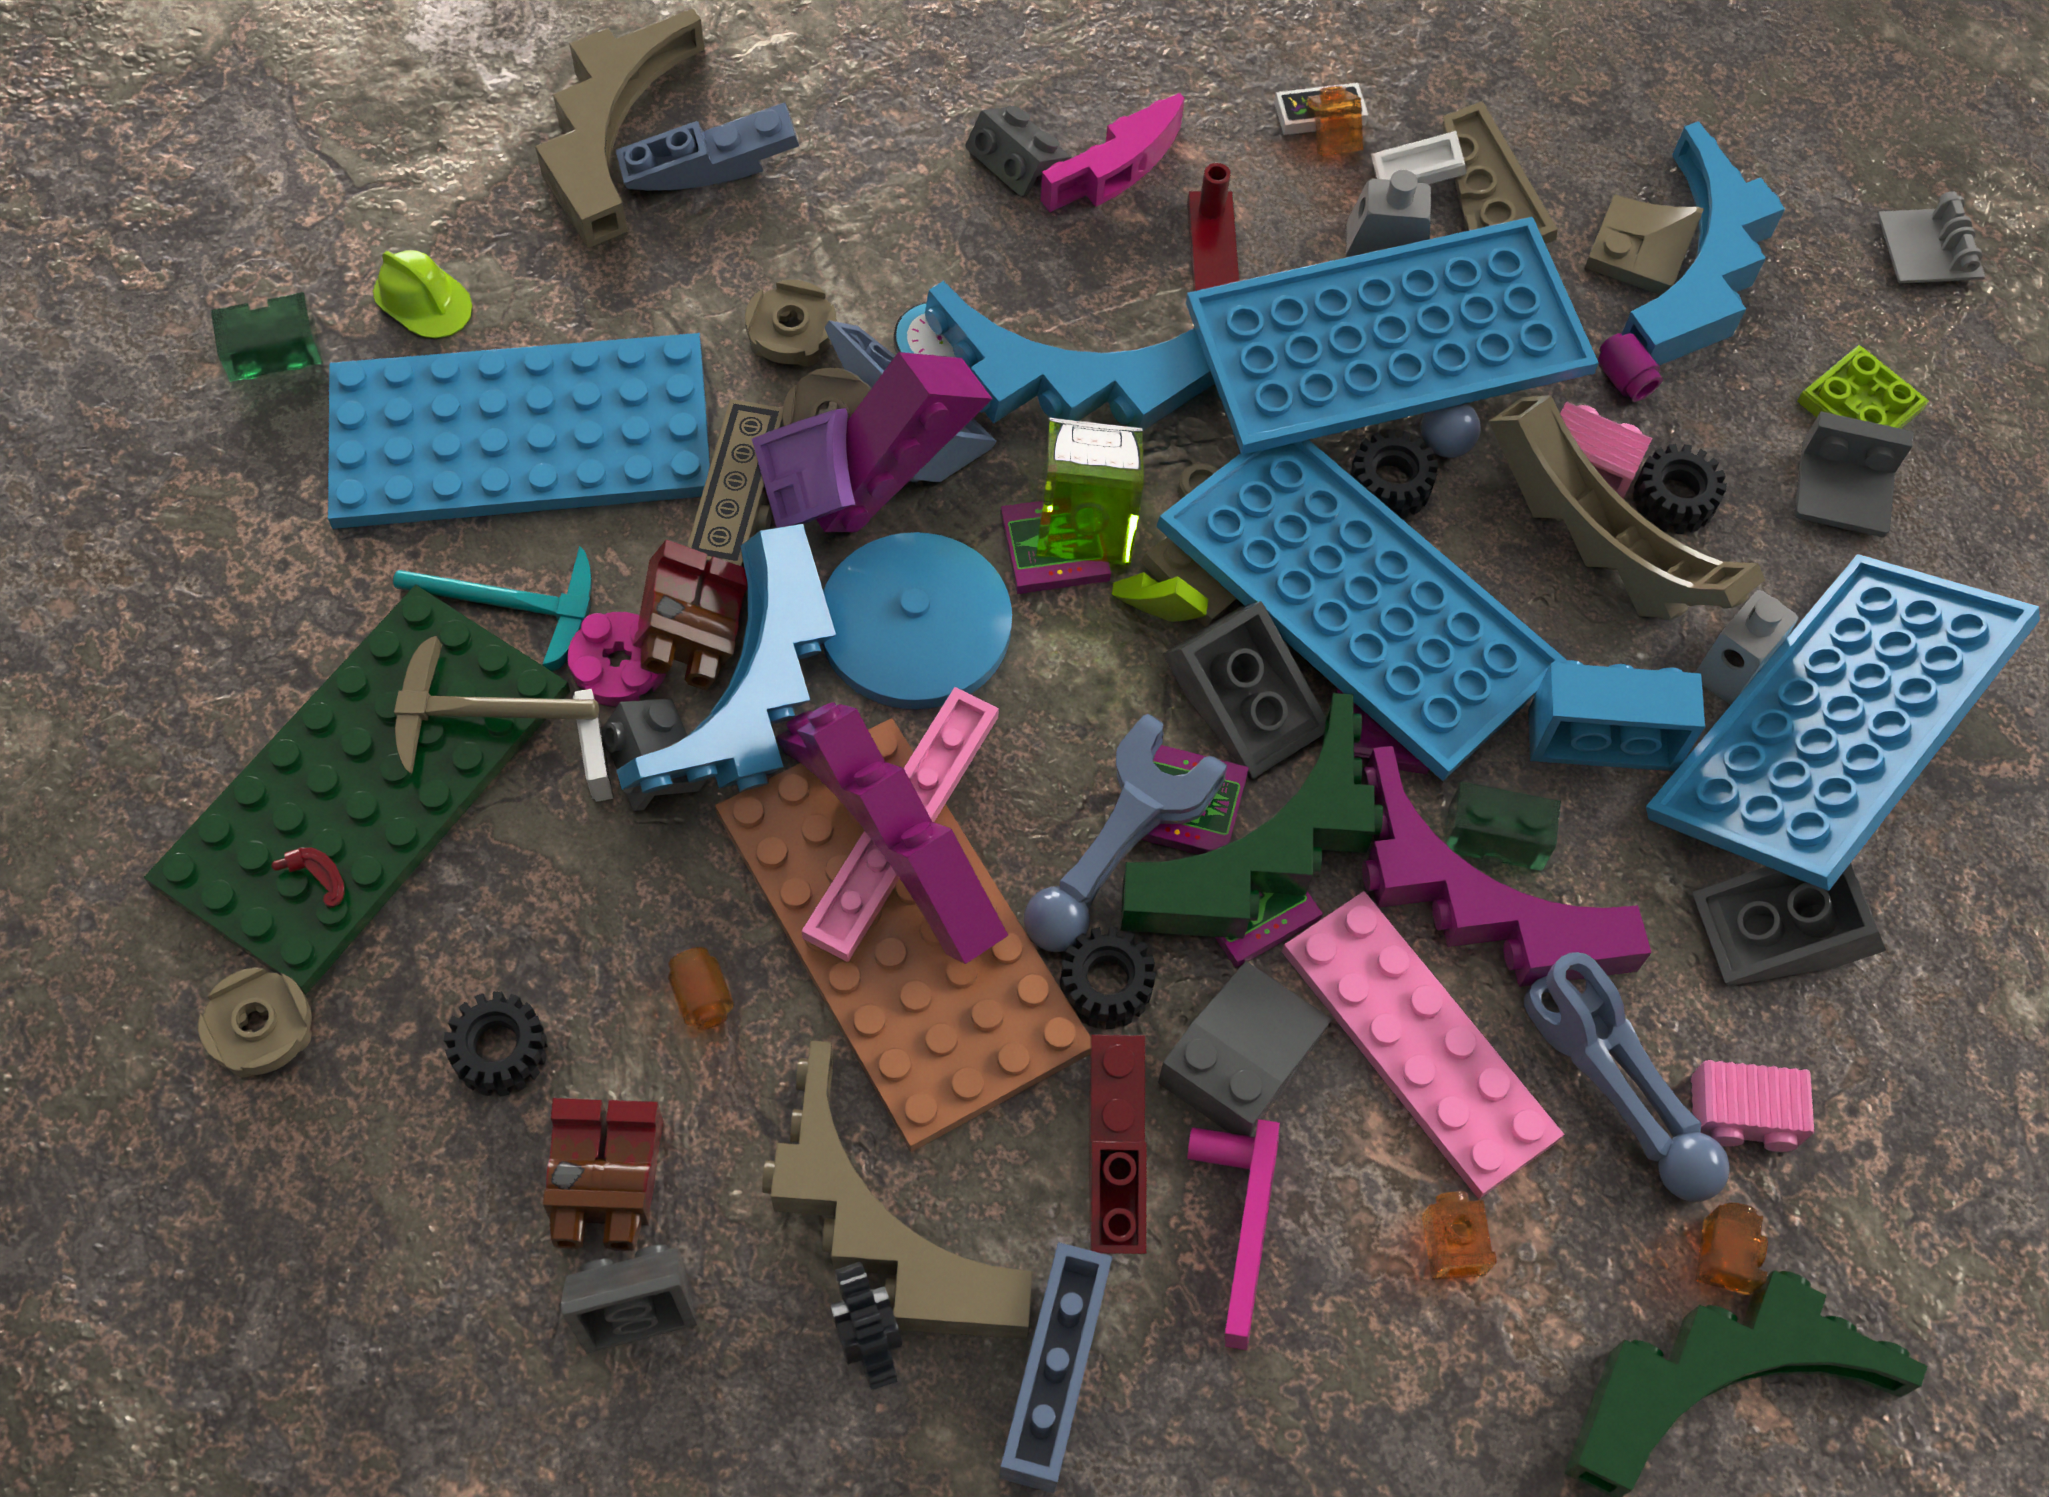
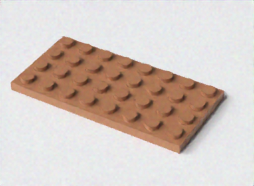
(924, 1027)

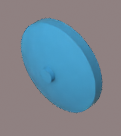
(916, 620)

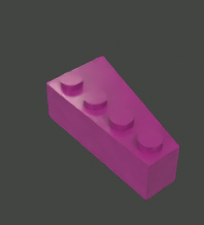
(901, 427)

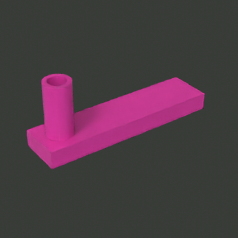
(1259, 1156)

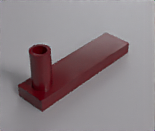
(1213, 230)

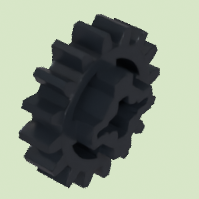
(866, 1325)

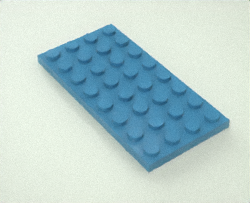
(1389, 334)
(516, 430)
(1363, 599)
(1842, 719)

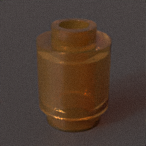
(699, 988)

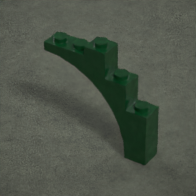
(1221, 889)
(1780, 1335)

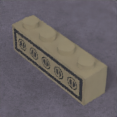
(734, 493)

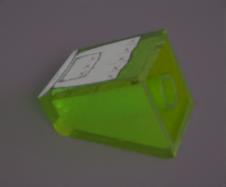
(1090, 491)

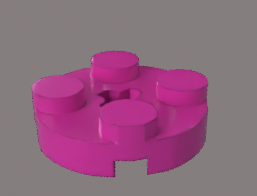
(592, 669)

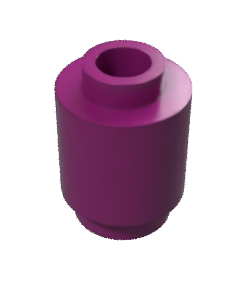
(1629, 366)

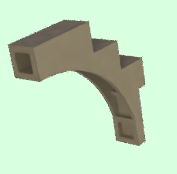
(1608, 532)
(932, 1286)

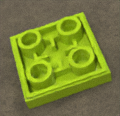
(1864, 391)

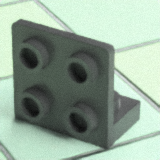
(1850, 473)

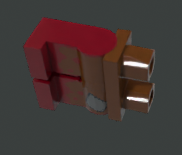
(689, 613)
(595, 1189)

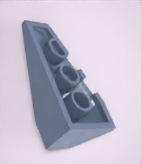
(868, 361)

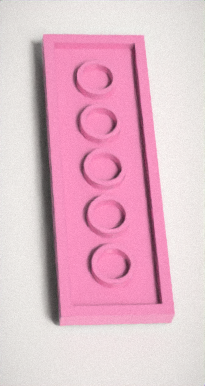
(1422, 1044)

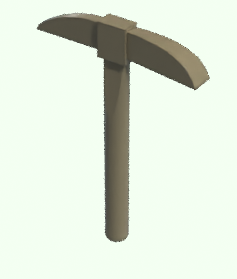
(417, 704)

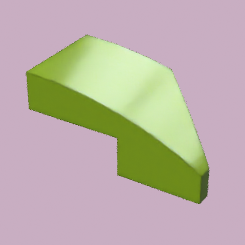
(1167, 599)

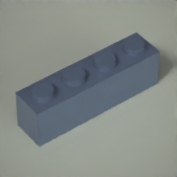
(1055, 1368)

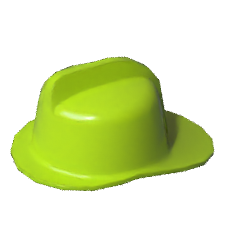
(421, 295)

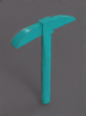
(568, 608)

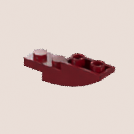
(1117, 1145)

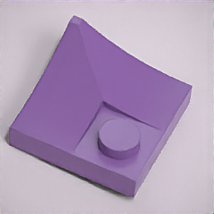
(806, 468)

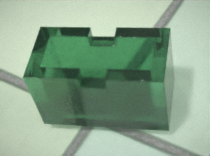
(266, 337)
(1502, 825)

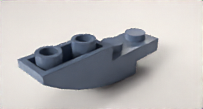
(700, 158)

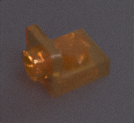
(1337, 121)

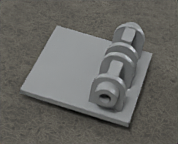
(1932, 243)

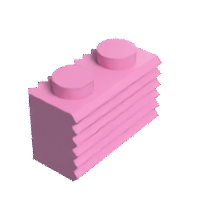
(1610, 447)
(1753, 1104)

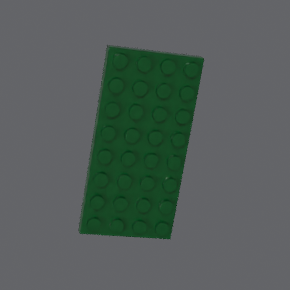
(342, 789)

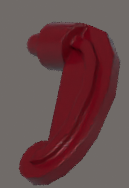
(320, 867)

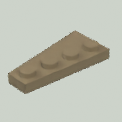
(1494, 182)

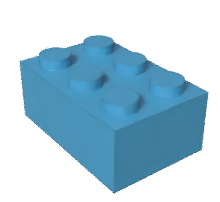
(1615, 716)

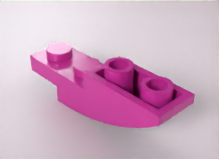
(1130, 152)

